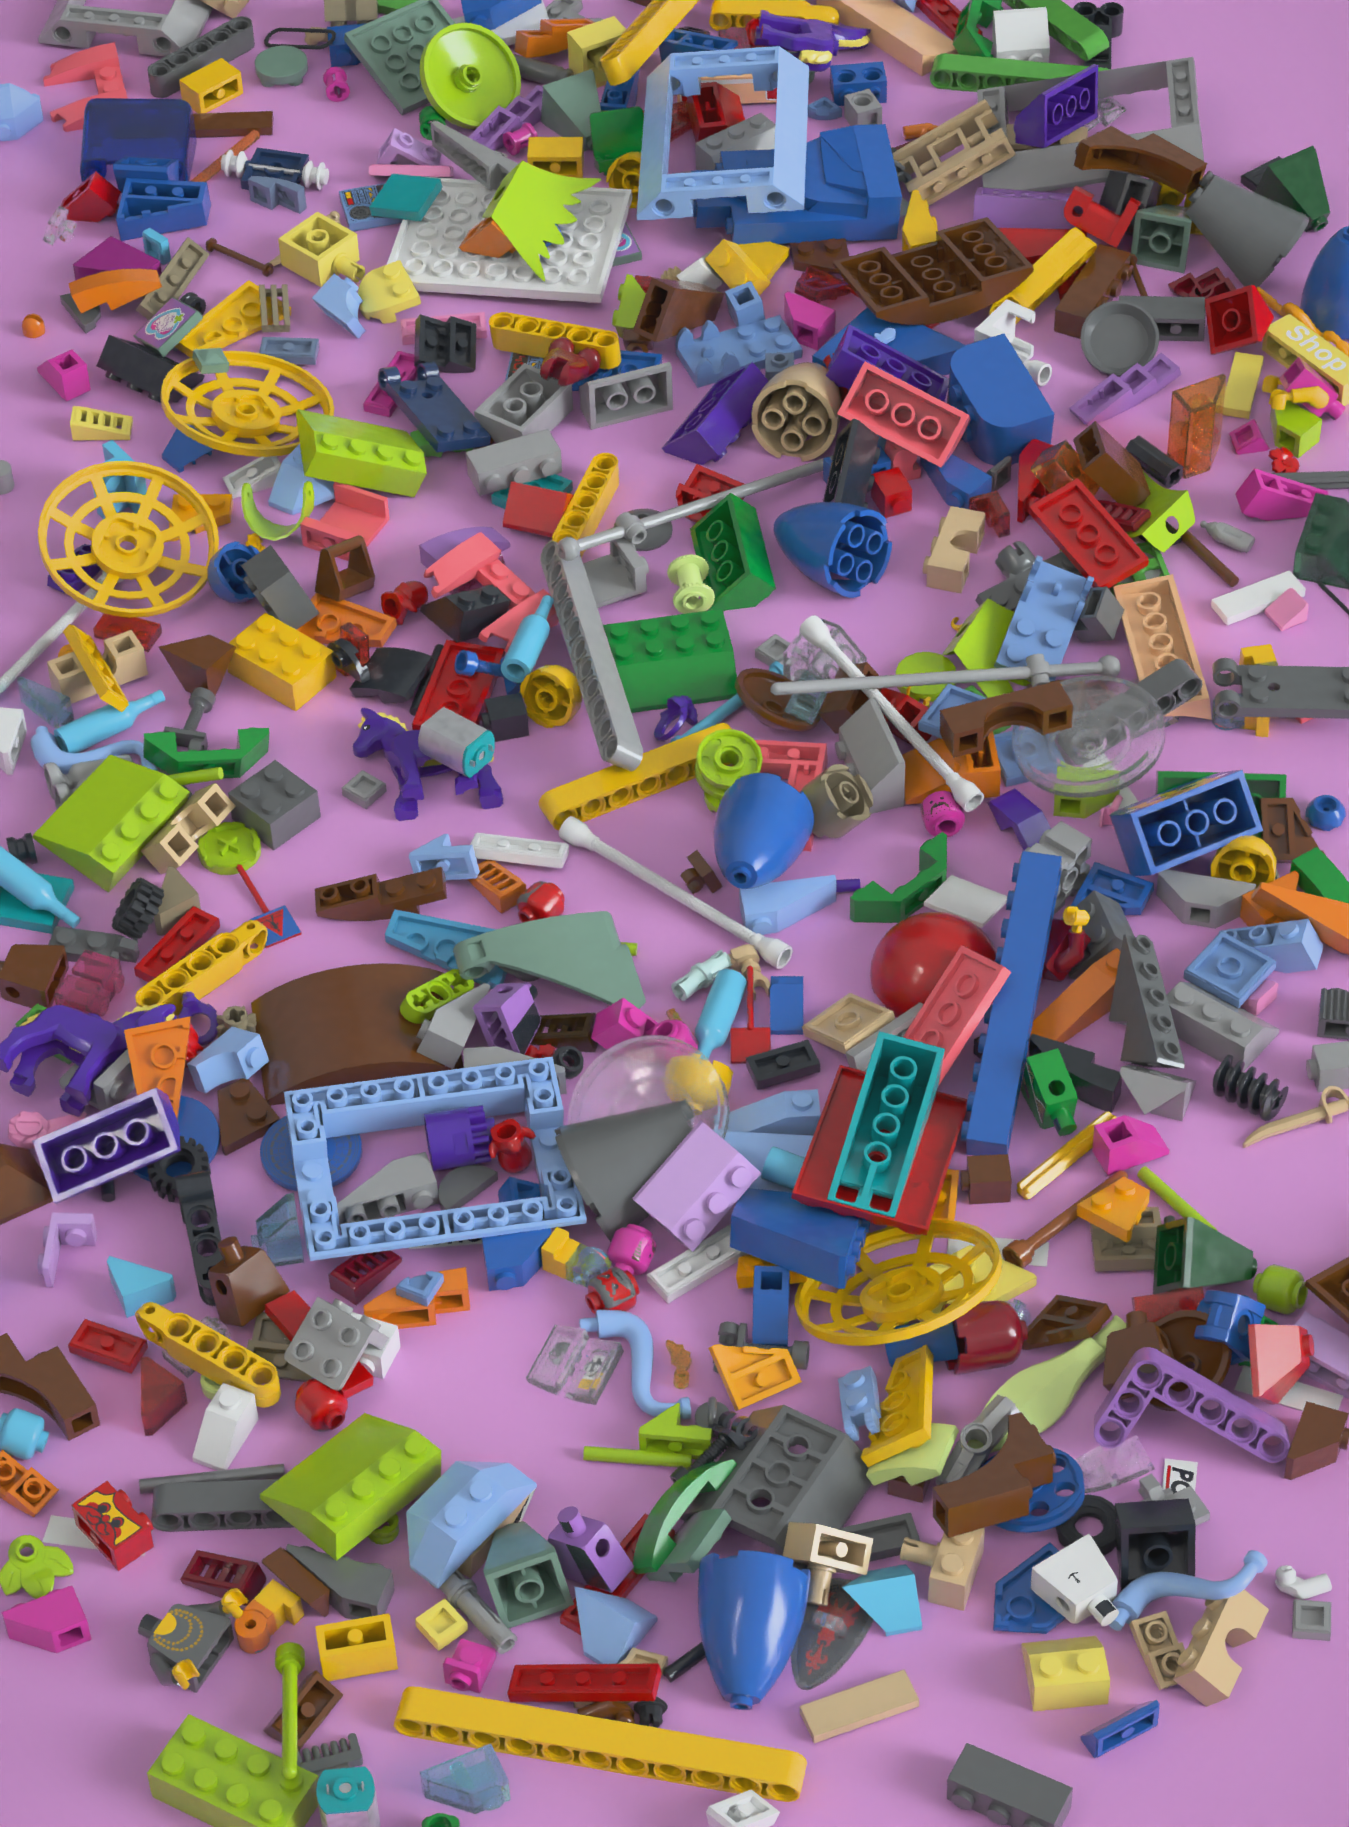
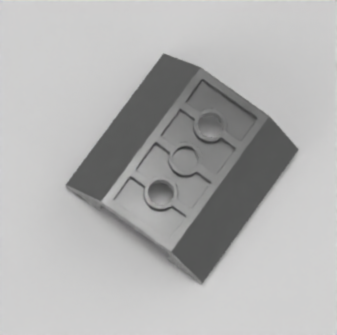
(803, 1488)

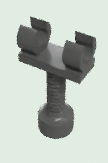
(201, 702)
(734, 1334)

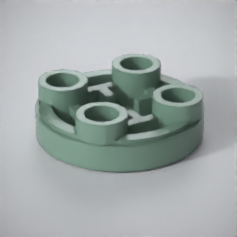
(281, 66)

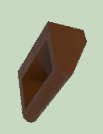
(347, 582)

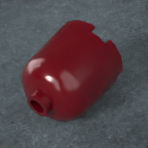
(988, 1337)

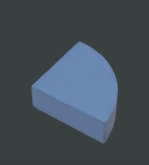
(824, 110)
(420, 1288)

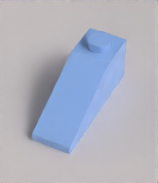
(785, 902)
(779, 1114)

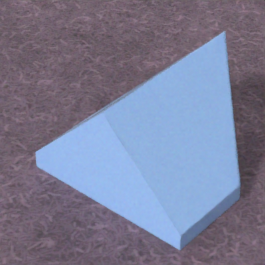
(610, 1625)

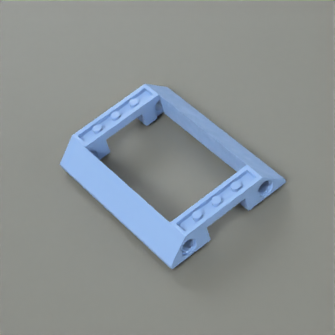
(765, 189)
(401, 1103)

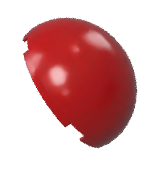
(918, 953)

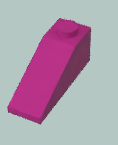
(1275, 497)

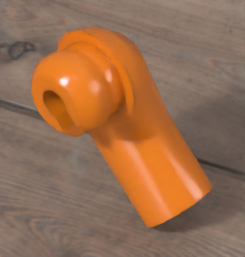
(917, 130)

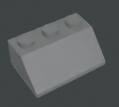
(750, 134)
(627, 396)
(524, 405)
(873, 754)
(1217, 1025)

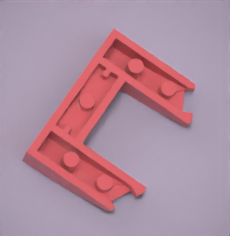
(92, 63)
(479, 560)
(794, 761)

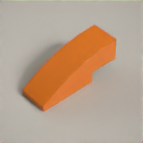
(550, 37)
(113, 287)
(399, 1311)

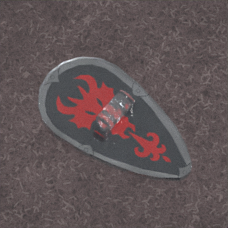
(828, 1637)

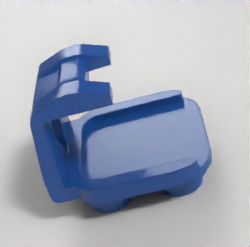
(1229, 1321)

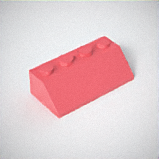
(904, 415)

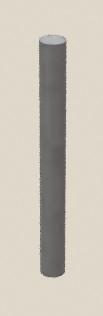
(250, 1473)

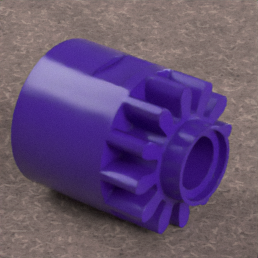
(458, 1137)

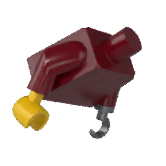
(1065, 944)

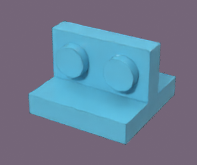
(121, 483)

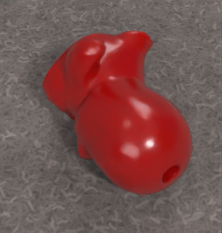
(404, 598)
(510, 1145)

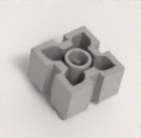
(1074, 849)

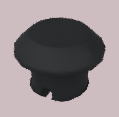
(651, 1711)

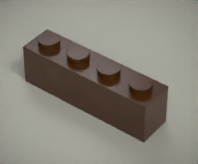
(1094, 286)

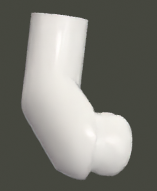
(1298, 1587)

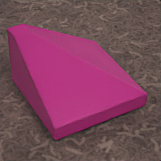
(1248, 439)

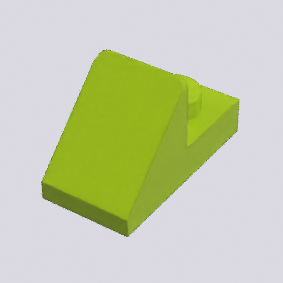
(668, 1435)

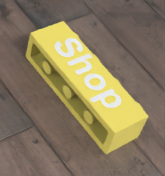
(1292, 339)

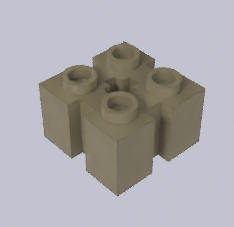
(341, 11)

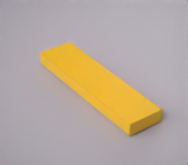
(95, 667)

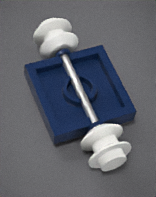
(275, 164)

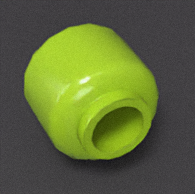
(1280, 1289)

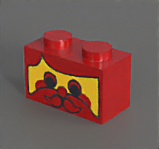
(113, 1524)

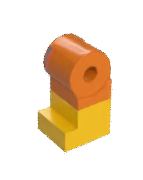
(266, 1615)

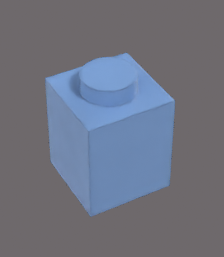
(744, 304)

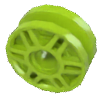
(725, 747)

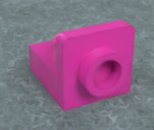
(469, 1666)

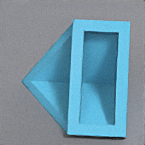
(889, 1598)

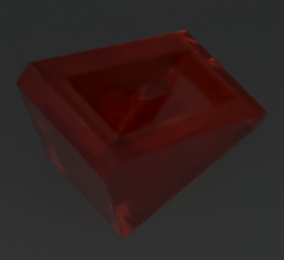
(160, 1395)

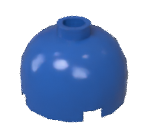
(227, 574)

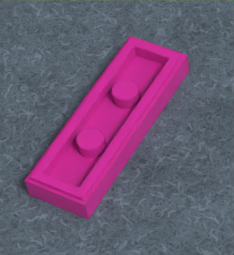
(379, 401)

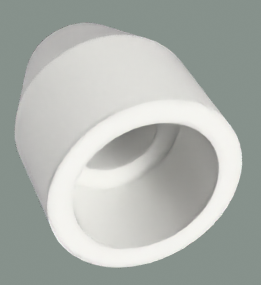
(1039, 371)

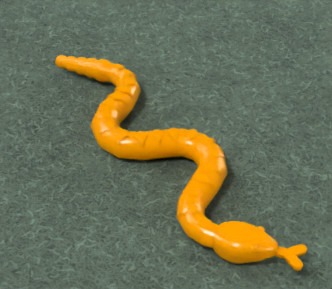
(1295, 311)

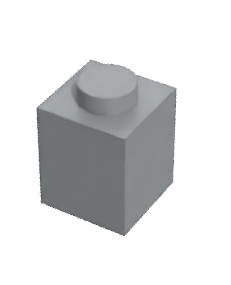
(1329, 1065)

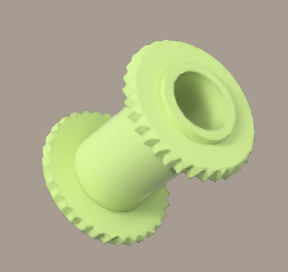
(688, 574)

